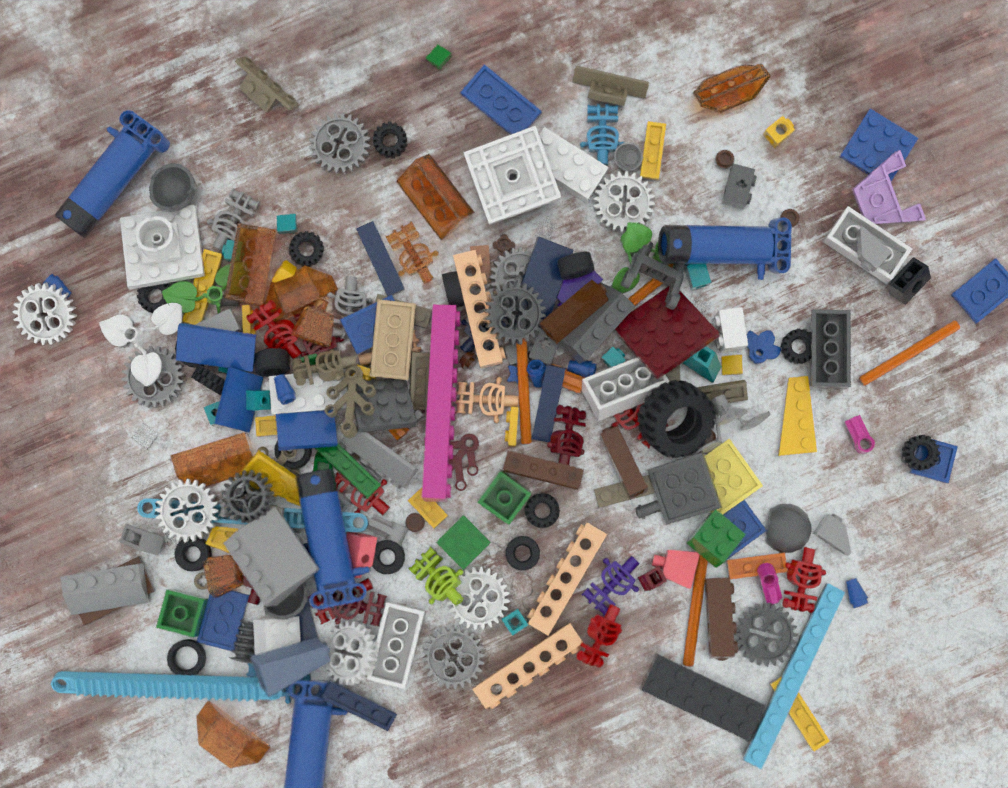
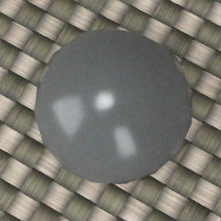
(172, 187)
(788, 528)
(290, 605)

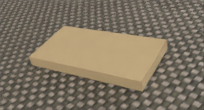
(392, 339)

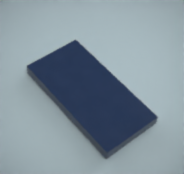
(543, 273)

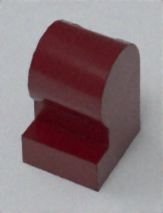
(649, 579)

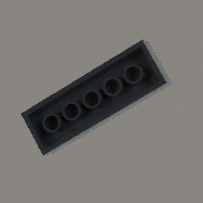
(702, 697)

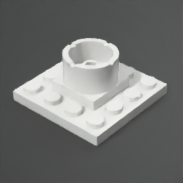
(511, 156)
(162, 247)

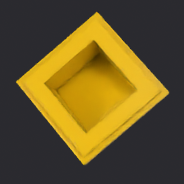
(284, 271)
(731, 365)

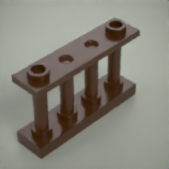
(543, 470)

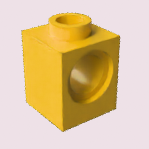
(773, 137)

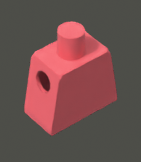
(361, 549)
(678, 566)

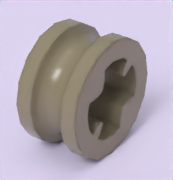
(196, 581)

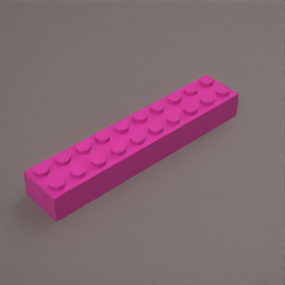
(439, 403)

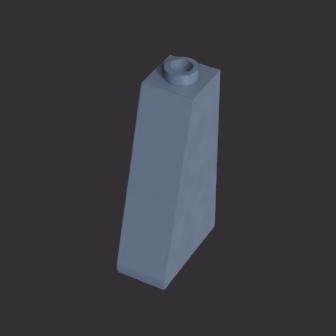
(289, 663)

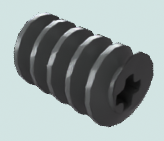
(246, 643)

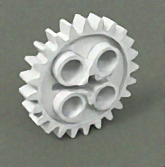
(608, 200)
(27, 315)
(190, 527)
(493, 608)
(352, 635)

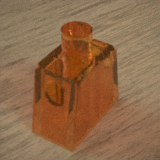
(315, 324)
(222, 575)

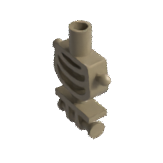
(328, 366)

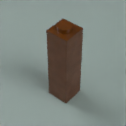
(574, 311)
(623, 462)

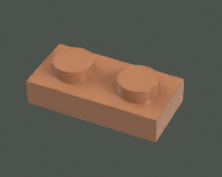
(483, 250)

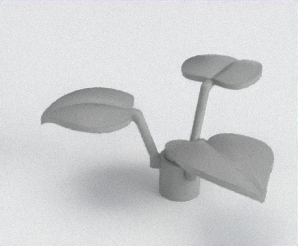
(729, 413)

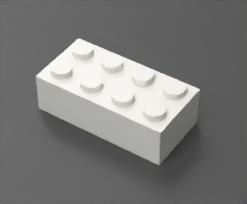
(572, 167)
(843, 240)
(619, 388)
(307, 396)
(396, 644)

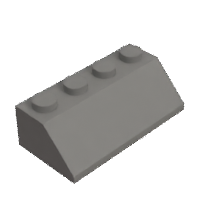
(380, 456)
(105, 589)

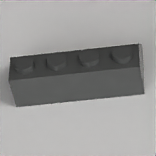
(595, 329)
(831, 349)

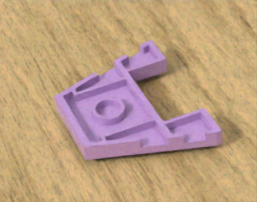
(877, 197)

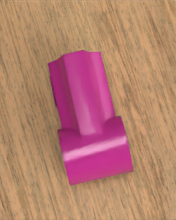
(859, 432)
(769, 583)

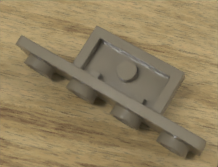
(609, 86)
(262, 89)

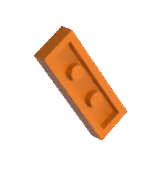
(748, 566)

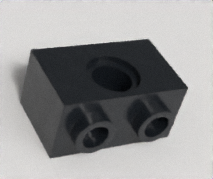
(909, 280)

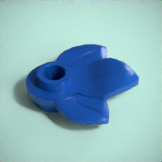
(764, 344)

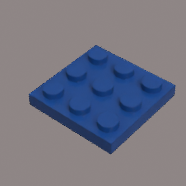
(875, 142)

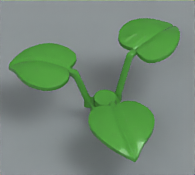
(634, 238)
(185, 292)

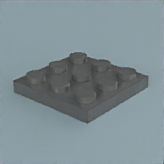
(391, 406)
(684, 488)

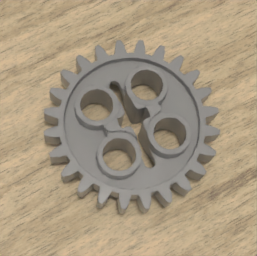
(324, 138)
(518, 260)
(139, 391)
(438, 667)

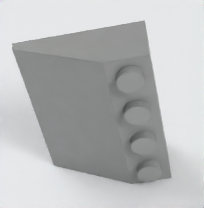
(271, 557)

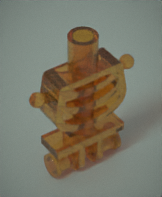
(420, 264)

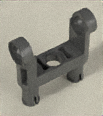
(670, 276)

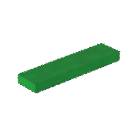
(350, 469)

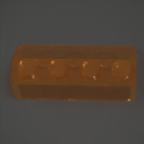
(435, 196)
(250, 264)
(214, 461)

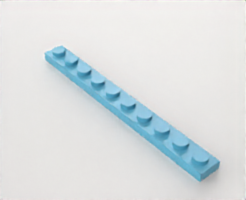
(793, 676)

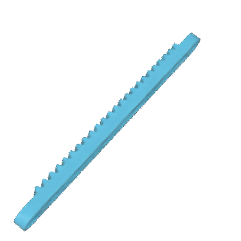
(291, 515)
(161, 685)

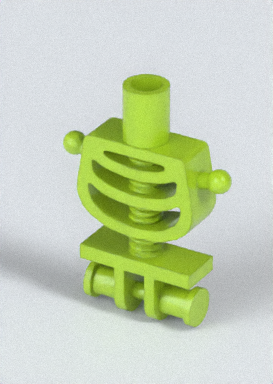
(441, 588)

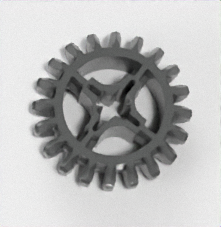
(246, 487)

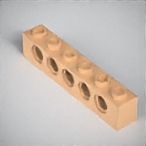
(463, 262)
(596, 538)
(491, 700)

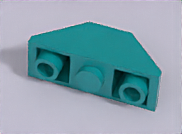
(704, 363)

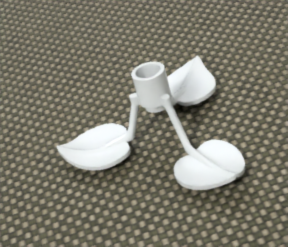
(120, 331)

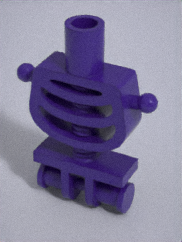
(625, 569)

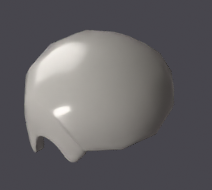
(628, 156)

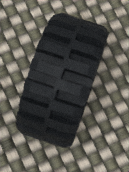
(690, 432)

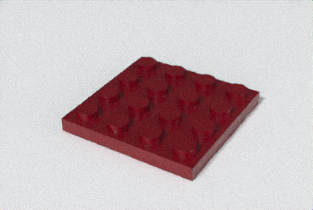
(665, 336)

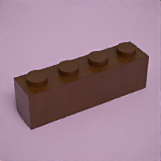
(720, 618)

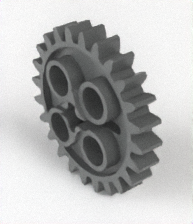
(497, 311)
(770, 617)

